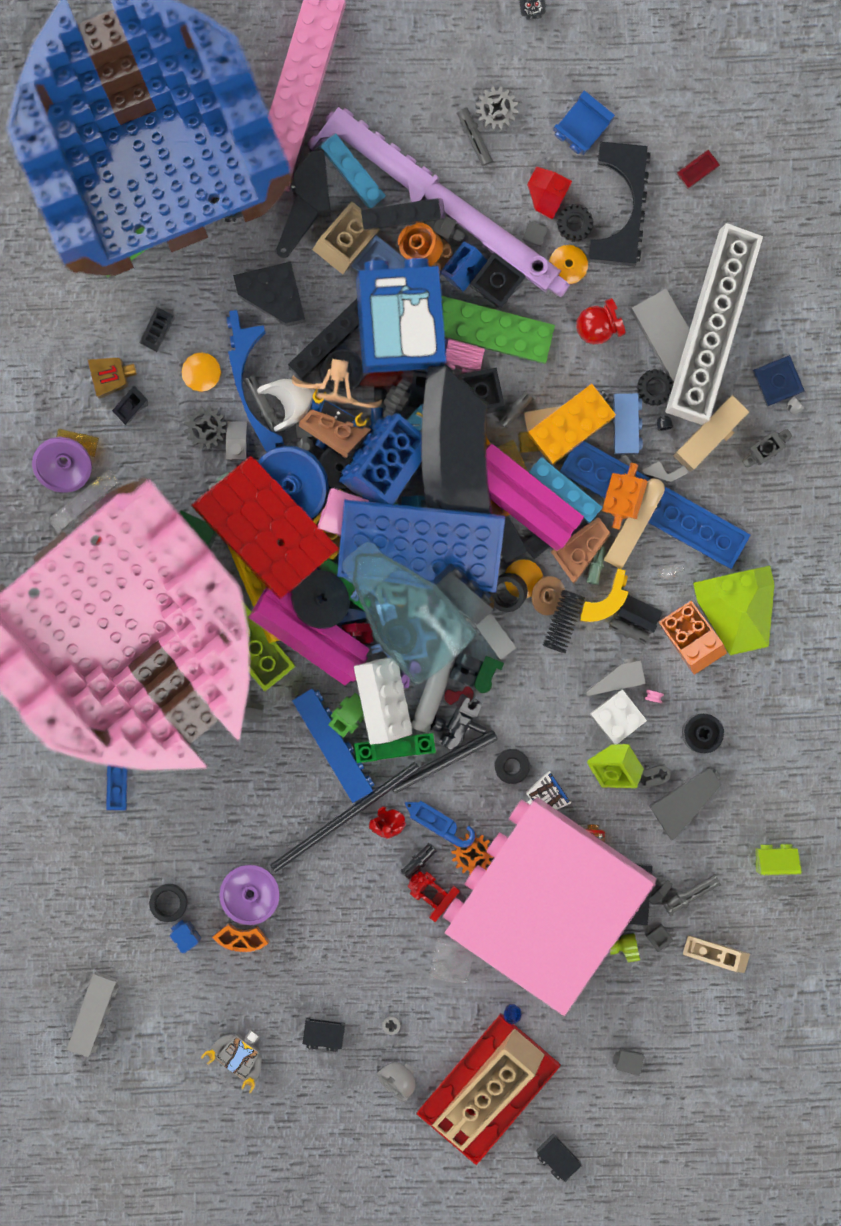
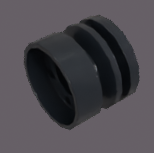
(354, 369)

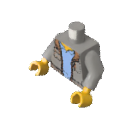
(238, 1056)

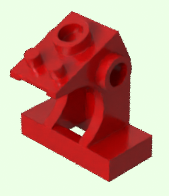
(440, 901)

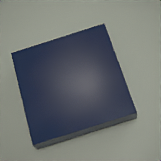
(778, 380)

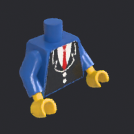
(334, 411)

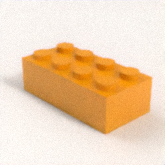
(571, 424)

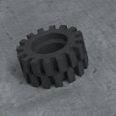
(579, 234)
(666, 383)

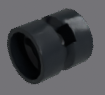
(469, 663)

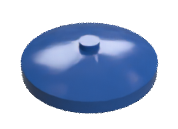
(299, 476)

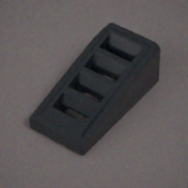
(170, 318)

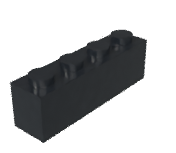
(403, 214)

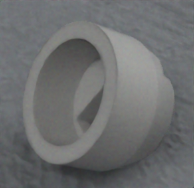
(794, 406)

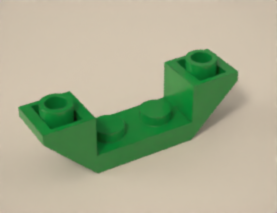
(400, 747)

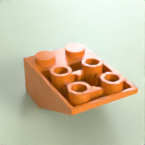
(693, 637)

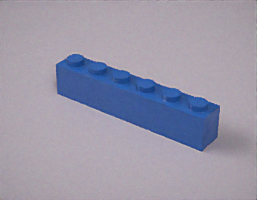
(333, 745)

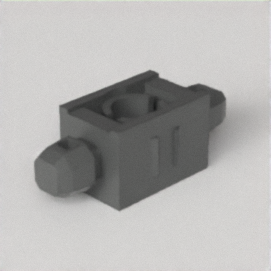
(446, 228)
(784, 436)

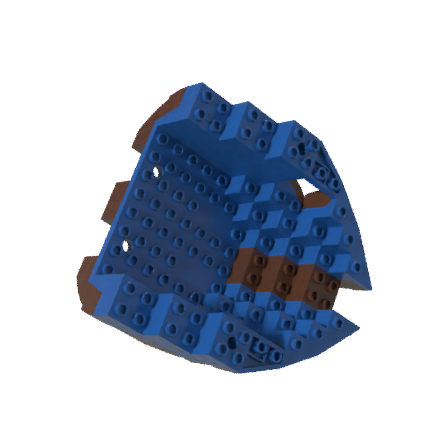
(140, 129)

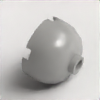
(398, 1079)

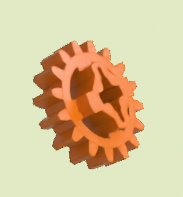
(471, 862)

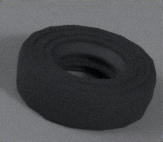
(500, 766)

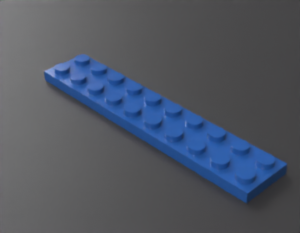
(673, 513)

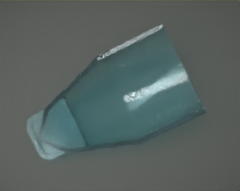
(407, 613)

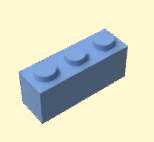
(627, 424)

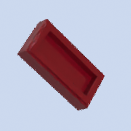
(698, 169)

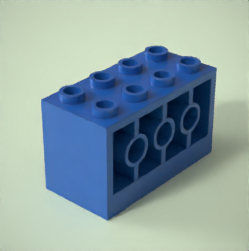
(384, 460)

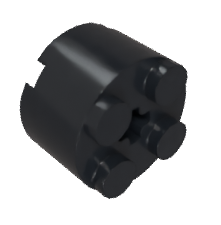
(714, 733)

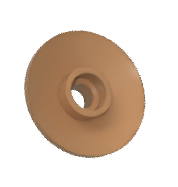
(552, 587)

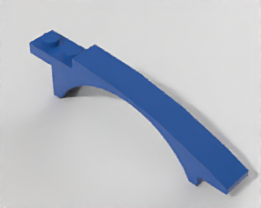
(243, 342)

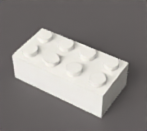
(383, 700)

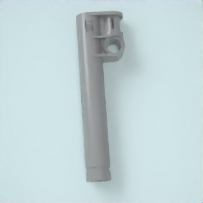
(432, 696)

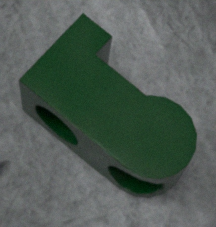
(483, 681)

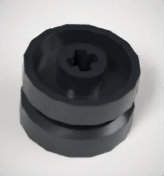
(329, 460)

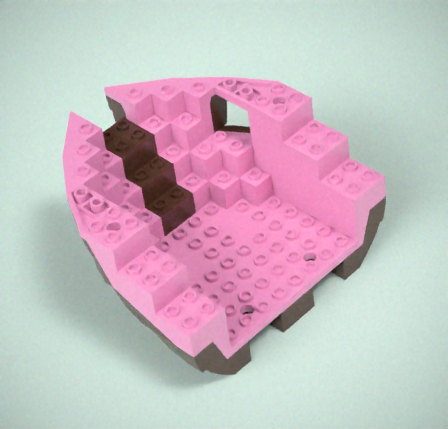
(127, 639)

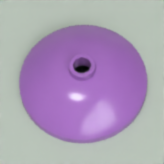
(60, 474)
(249, 909)

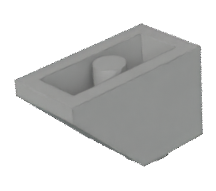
(236, 441)

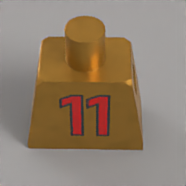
(110, 375)

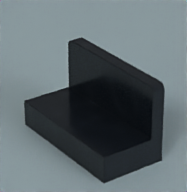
(640, 614)

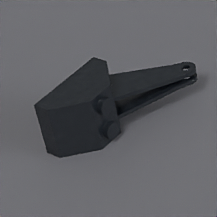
(311, 201)

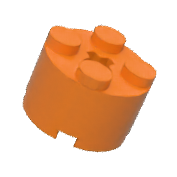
(422, 235)

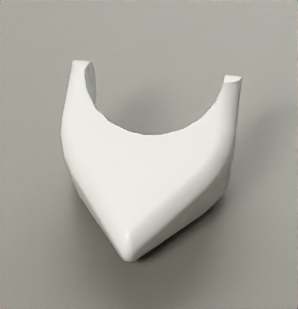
(294, 398)

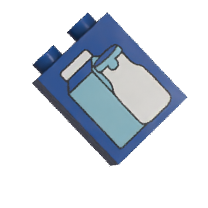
(400, 316)

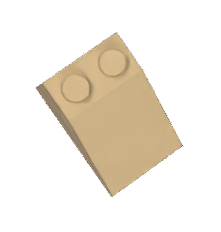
(344, 239)

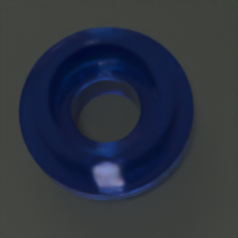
(512, 1014)

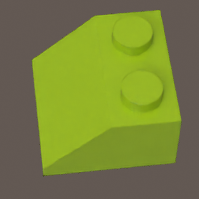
(616, 767)
(777, 860)

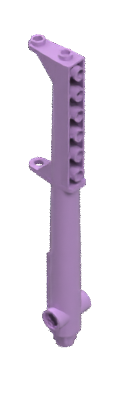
(424, 186)

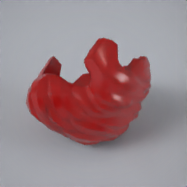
(388, 823)

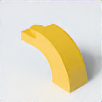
(598, 611)

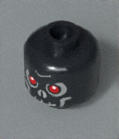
(532, 8)

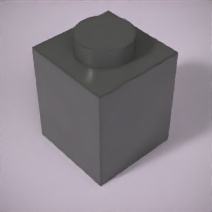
(628, 1061)

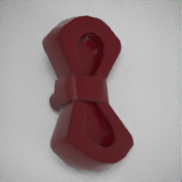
(451, 696)

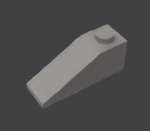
(621, 677)

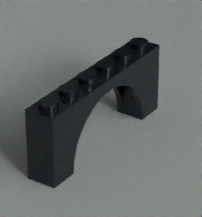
(630, 163)

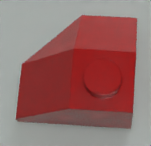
(547, 191)

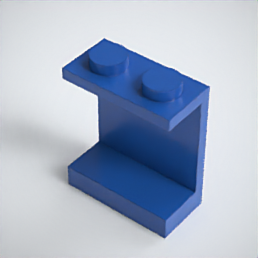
(583, 123)

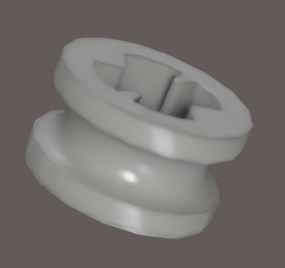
(386, 1029)

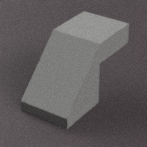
(657, 471)

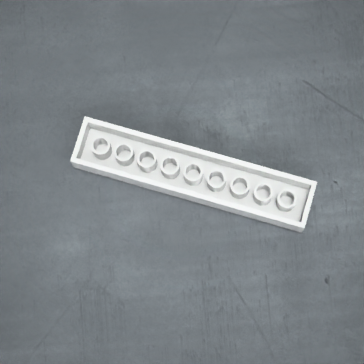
(714, 324)

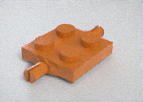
(624, 496)

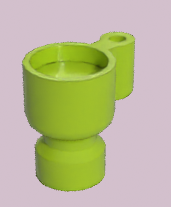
(628, 945)

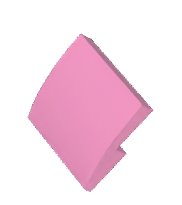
(332, 515)

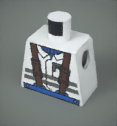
(549, 791)

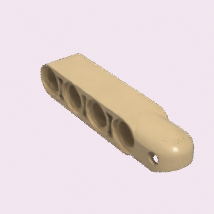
(633, 528)

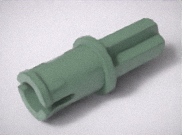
(596, 566)

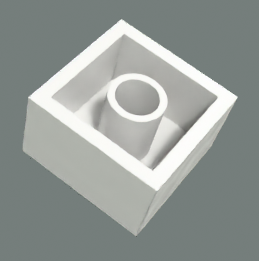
(618, 717)

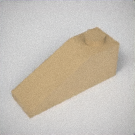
(716, 954)

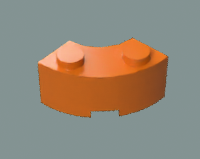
(241, 940)

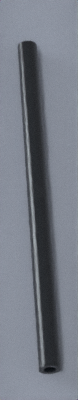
(344, 817)

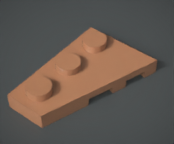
(336, 434)
(581, 548)

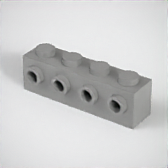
(92, 1014)

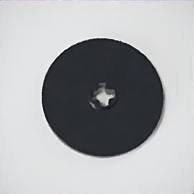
(307, 605)

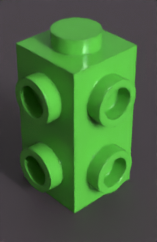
(347, 717)

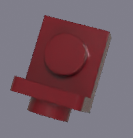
(362, 631)

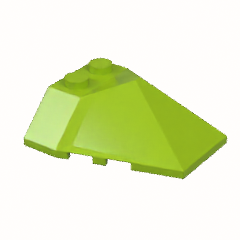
(739, 608)

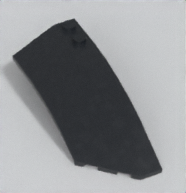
(454, 444)

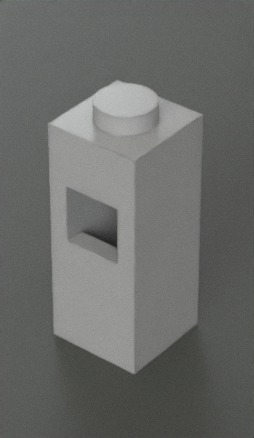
(495, 636)

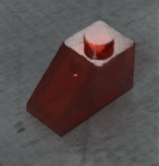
(382, 379)

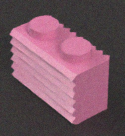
(463, 356)

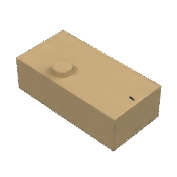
(711, 433)

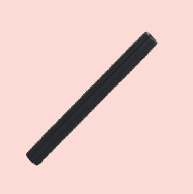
(448, 759)

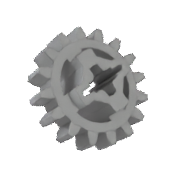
(502, 113)

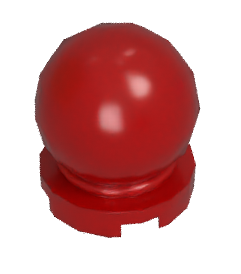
(599, 323)

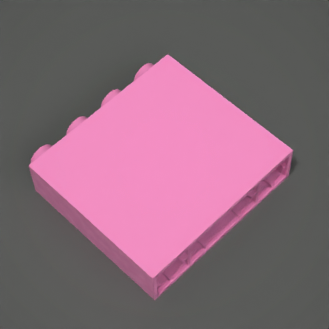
(548, 904)

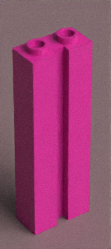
(529, 500)
(327, 648)

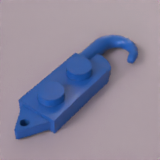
(438, 823)

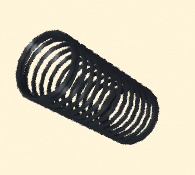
(547, 643)

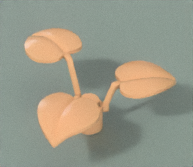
(338, 373)

